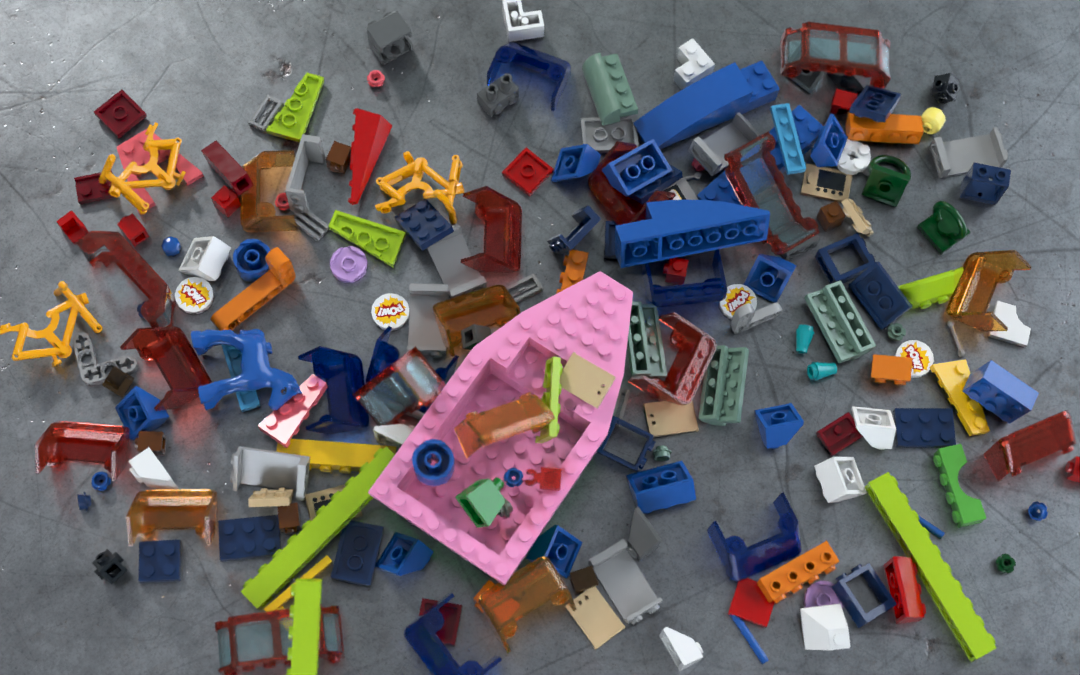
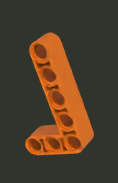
(258, 293)

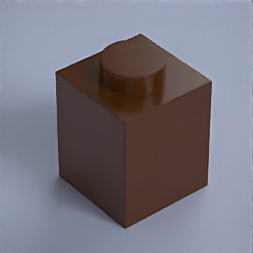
(338, 157)
(831, 216)
(151, 439)
(289, 519)

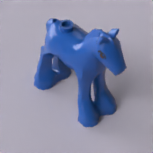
(254, 365)

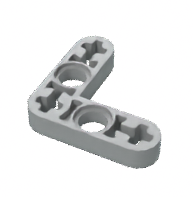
(746, 317)
(93, 366)

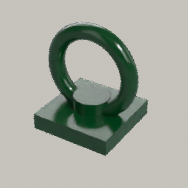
(885, 183)
(944, 227)

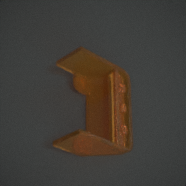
(258, 215)
(978, 284)
(481, 307)
(503, 422)
(172, 510)
(521, 595)

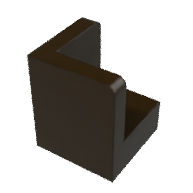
(118, 381)
(583, 579)

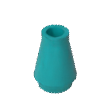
(803, 338)
(820, 370)

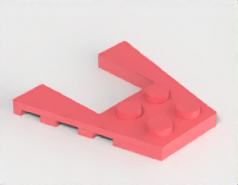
(133, 151)

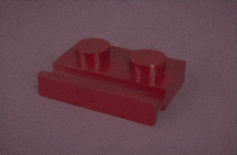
(90, 189)
(839, 434)

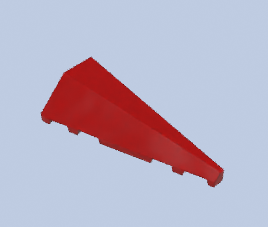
(369, 138)

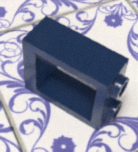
(978, 182)
(828, 266)
(649, 444)
(851, 603)

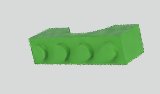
(965, 509)

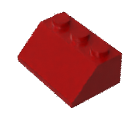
(904, 589)

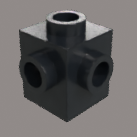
(945, 88)
(109, 566)

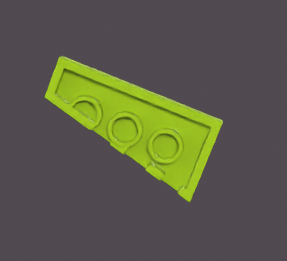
(298, 109)
(370, 236)
(551, 397)

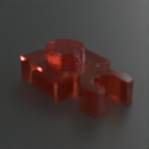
(548, 478)

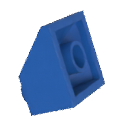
(829, 144)
(575, 162)
(769, 276)
(138, 412)
(778, 424)
(558, 547)
(404, 555)

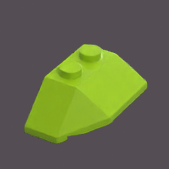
(931, 289)

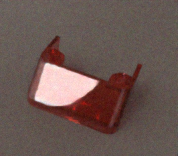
(620, 207)
(501, 232)
(175, 360)
(688, 367)
(82, 443)
(1031, 444)

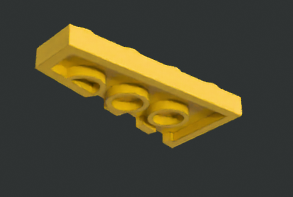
(953, 378)

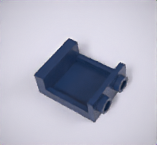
(586, 221)

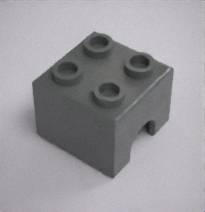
(389, 37)

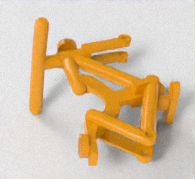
(417, 169)
(165, 180)
(61, 348)

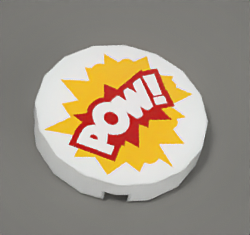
(194, 295)
(737, 296)
(390, 311)
(921, 356)

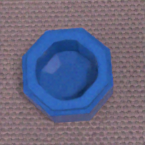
(171, 246)

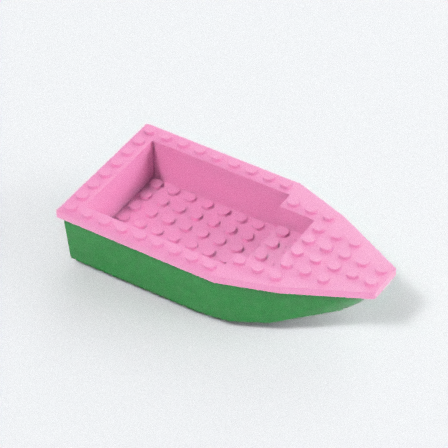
(582, 319)

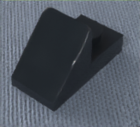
(846, 83)

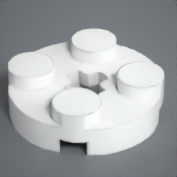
(858, 164)

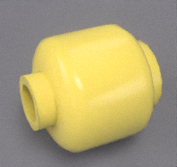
(933, 120)

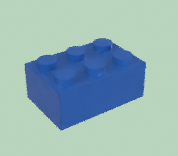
(1000, 392)

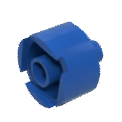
(243, 259)
(424, 456)

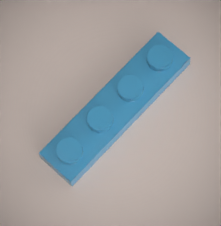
(788, 138)
(247, 399)

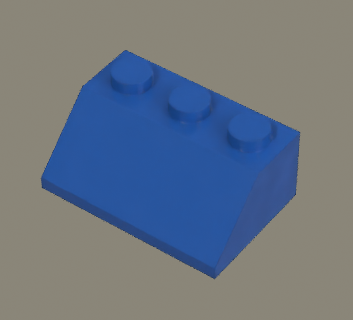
(637, 168)
(661, 487)

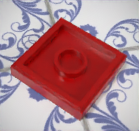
(527, 171)
(750, 603)

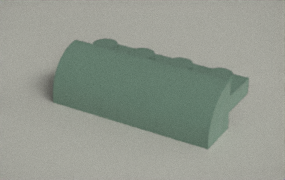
(609, 88)
(840, 322)
(645, 342)
(724, 386)

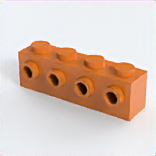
(895, 129)
(575, 269)
(797, 572)

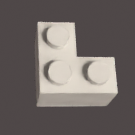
(519, 24)
(694, 63)

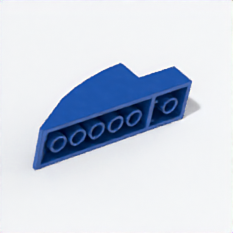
(708, 103)
(686, 229)

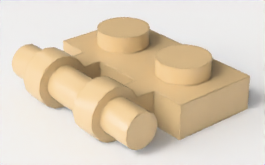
(860, 223)
(267, 497)

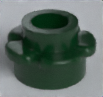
(1005, 568)

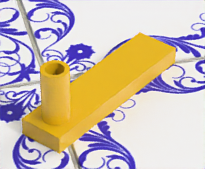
(282, 599)

